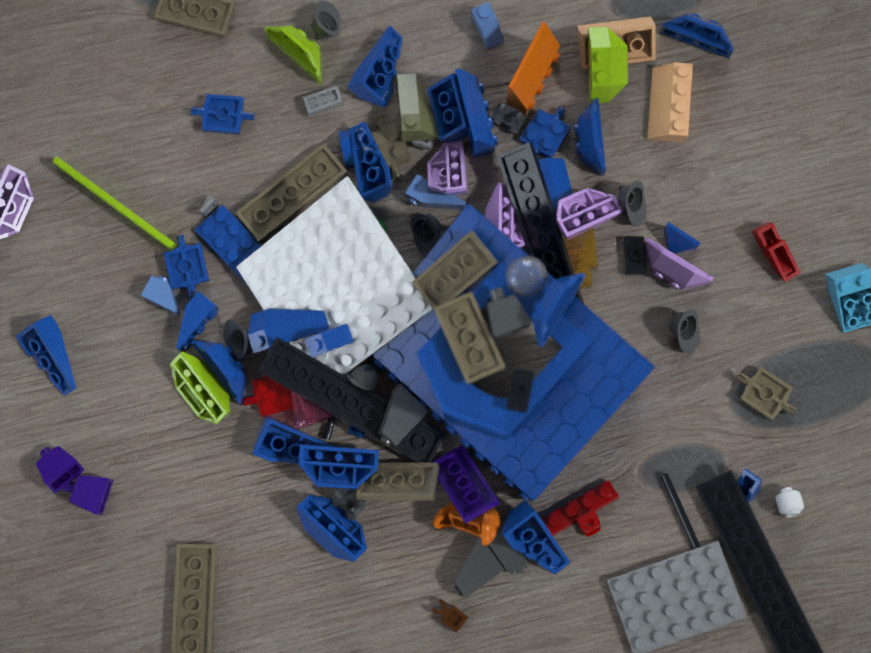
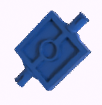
(222, 114)
(546, 132)
(186, 266)

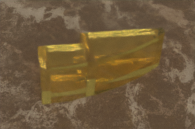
(587, 259)

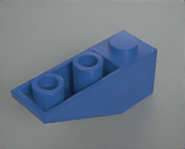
(195, 317)

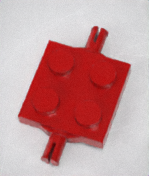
(269, 397)

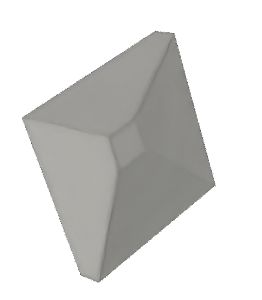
(208, 206)

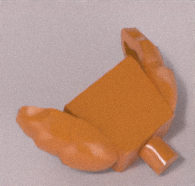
(482, 526)

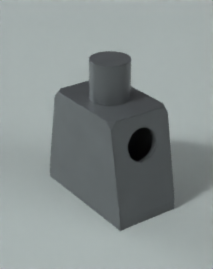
(505, 314)

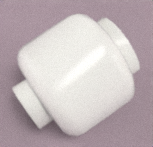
(789, 502)

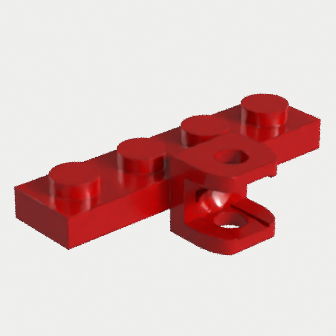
(582, 511)

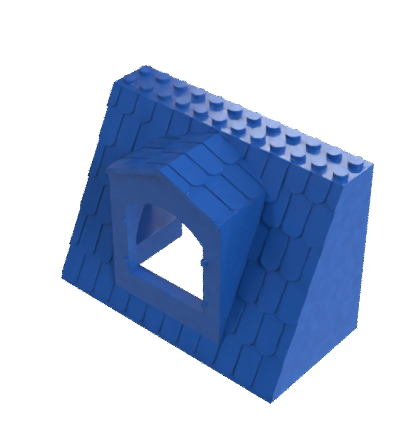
(566, 399)

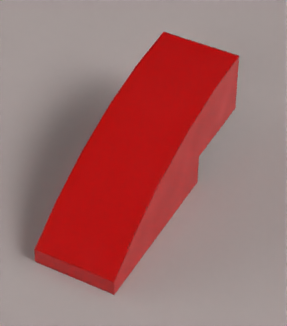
(776, 251)

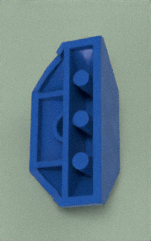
(699, 33)
(590, 138)
(553, 305)
(224, 366)
(337, 465)
(331, 528)

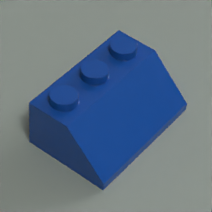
(448, 109)
(556, 179)

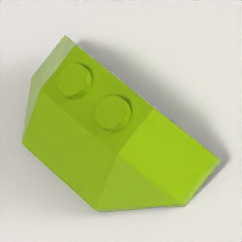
(298, 48)
(606, 64)
(200, 388)

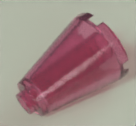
(306, 413)

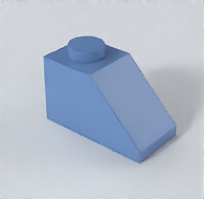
(487, 25)
(160, 293)

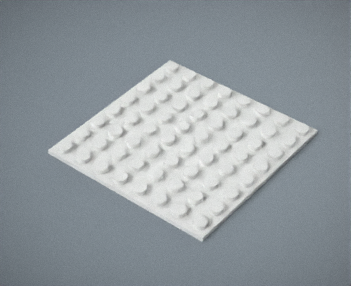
(341, 264)

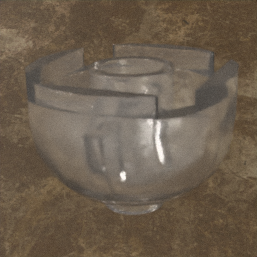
(526, 276)

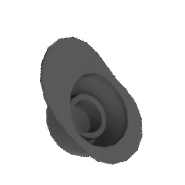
(326, 21)
(632, 200)
(425, 231)
(686, 328)
(237, 338)
(365, 377)

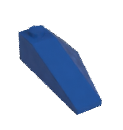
(375, 74)
(370, 165)
(285, 324)
(46, 345)
(282, 441)
(531, 537)

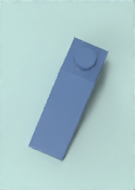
(419, 194)

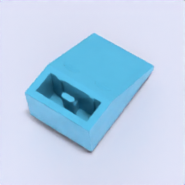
(851, 295)

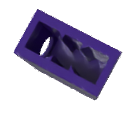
(57, 468)
(90, 493)

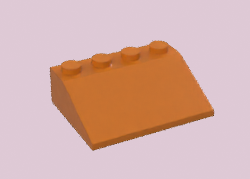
(533, 70)

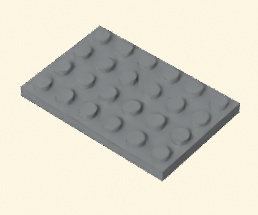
(676, 598)

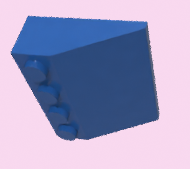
(480, 126)

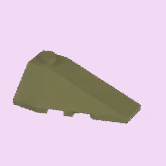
(415, 111)

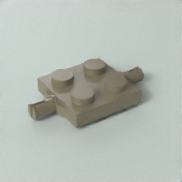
(391, 146)
(766, 393)

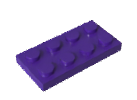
(465, 484)

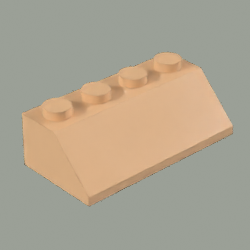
(636, 33)
(670, 102)

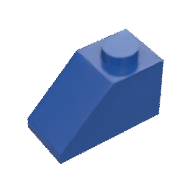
(329, 340)

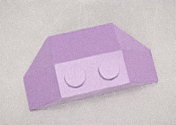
(448, 170)
(14, 200)
(585, 211)
(502, 214)
(673, 268)

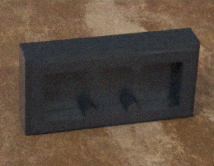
(634, 255)
(520, 390)

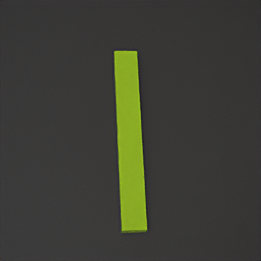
(114, 204)

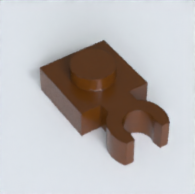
(452, 617)

